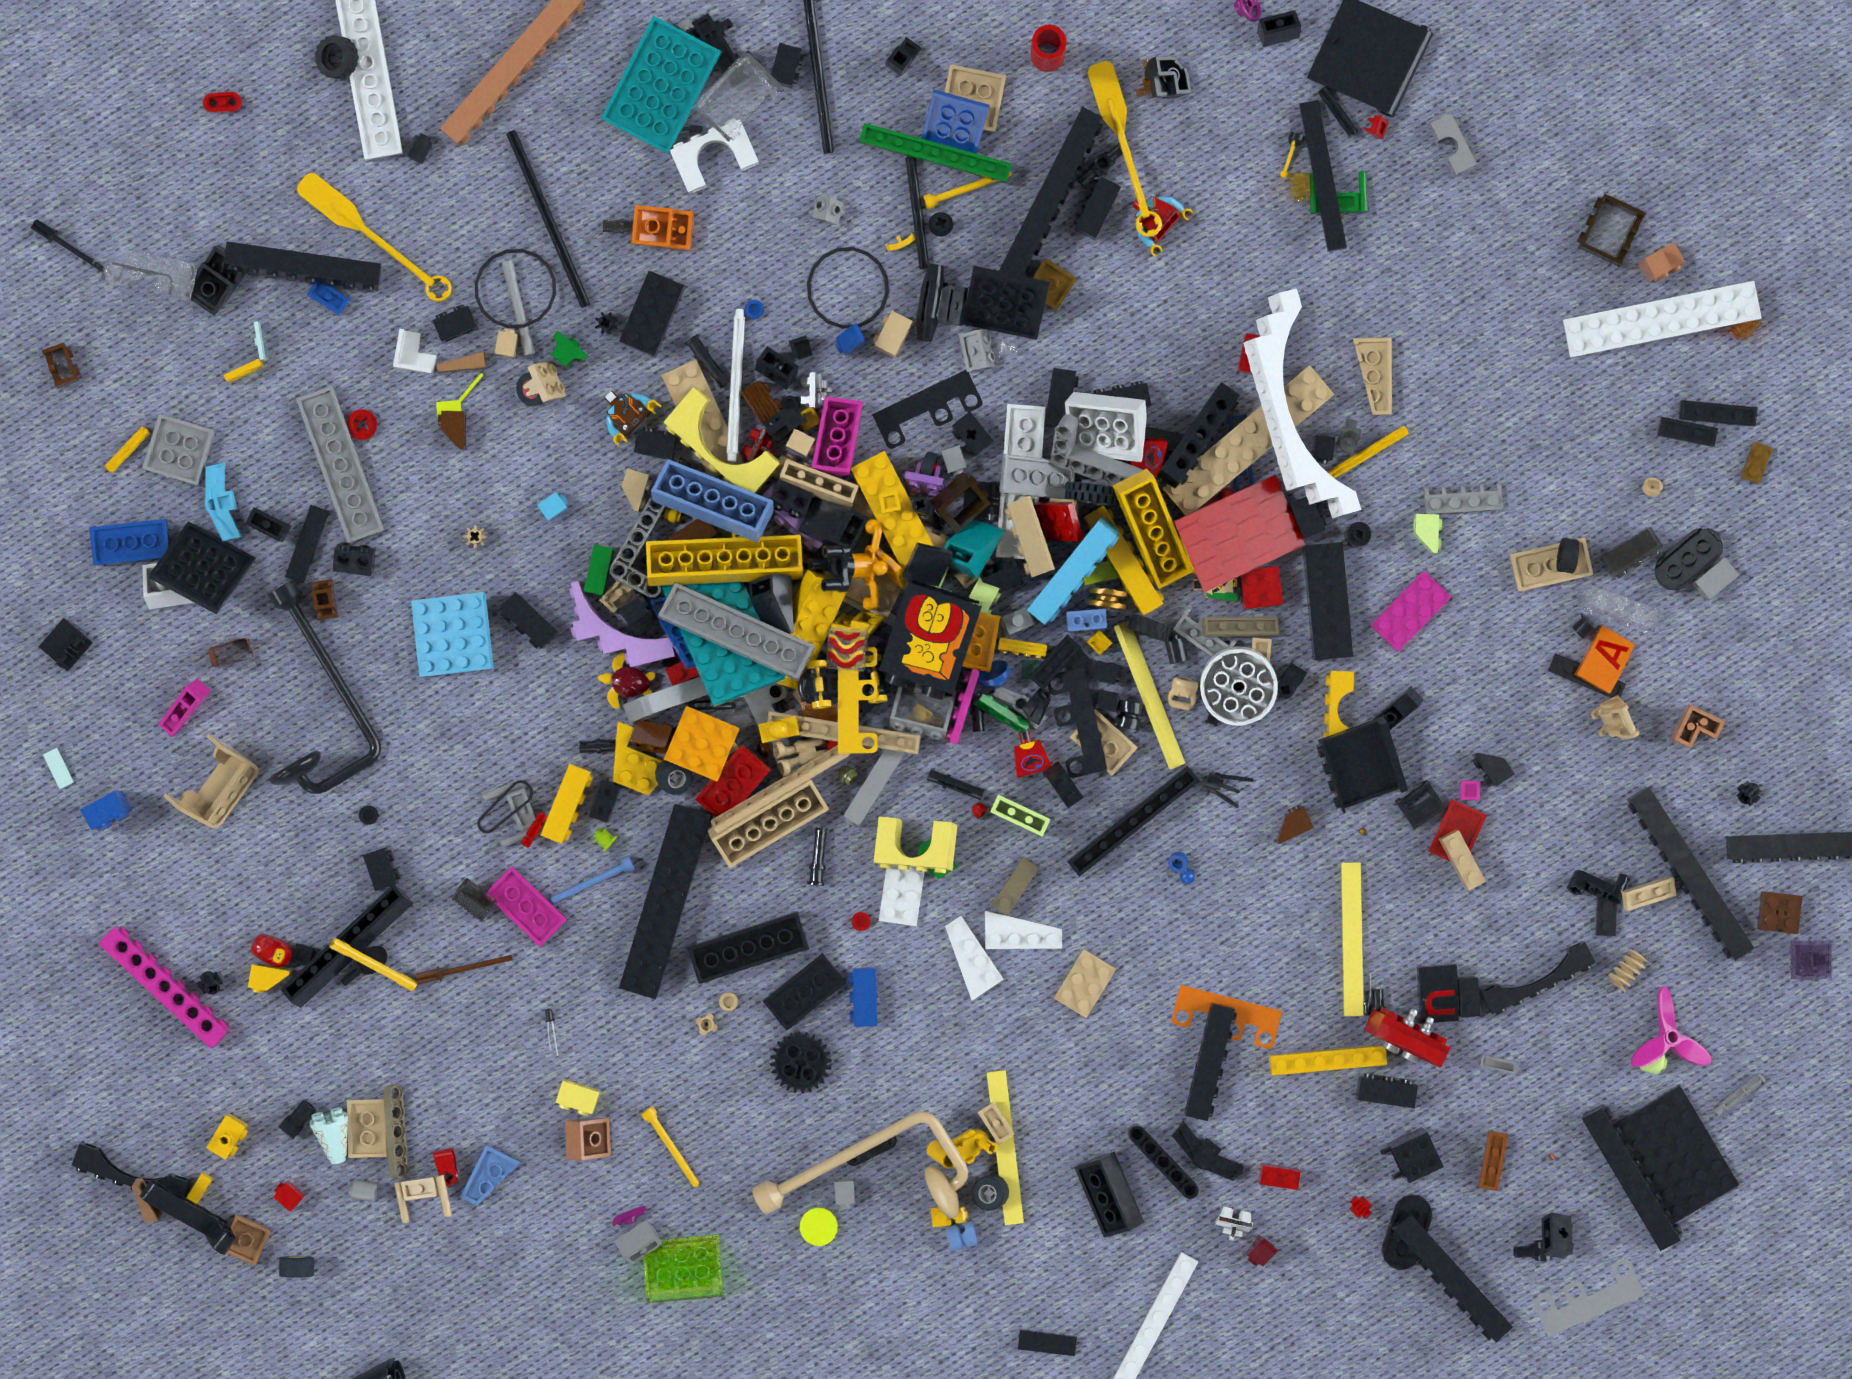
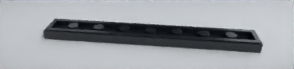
(1322, 176)

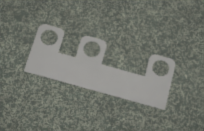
(760, 705)
(1586, 1306)

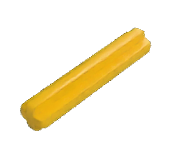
(127, 449)

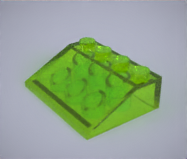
(684, 1269)

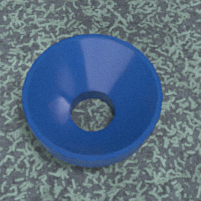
(997, 676)

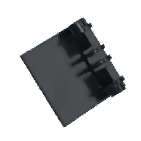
(990, 513)
(65, 644)

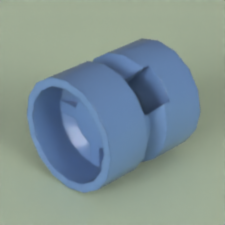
(961, 1236)

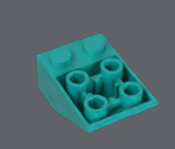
(973, 547)

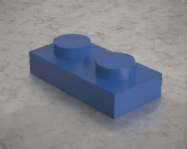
(328, 298)

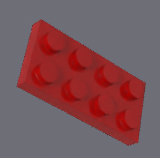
(735, 784)

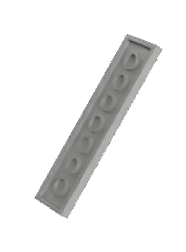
(340, 464)
(736, 631)

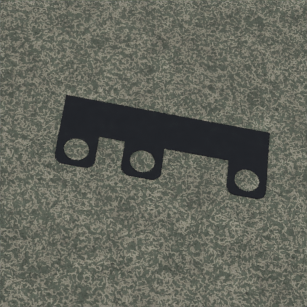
(929, 400)
(1082, 714)

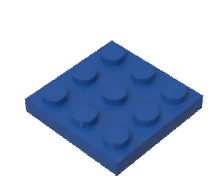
(955, 121)

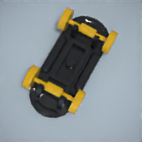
(820, 685)

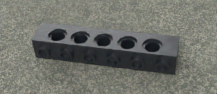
(1170, 471)

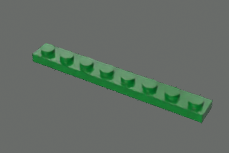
(935, 153)

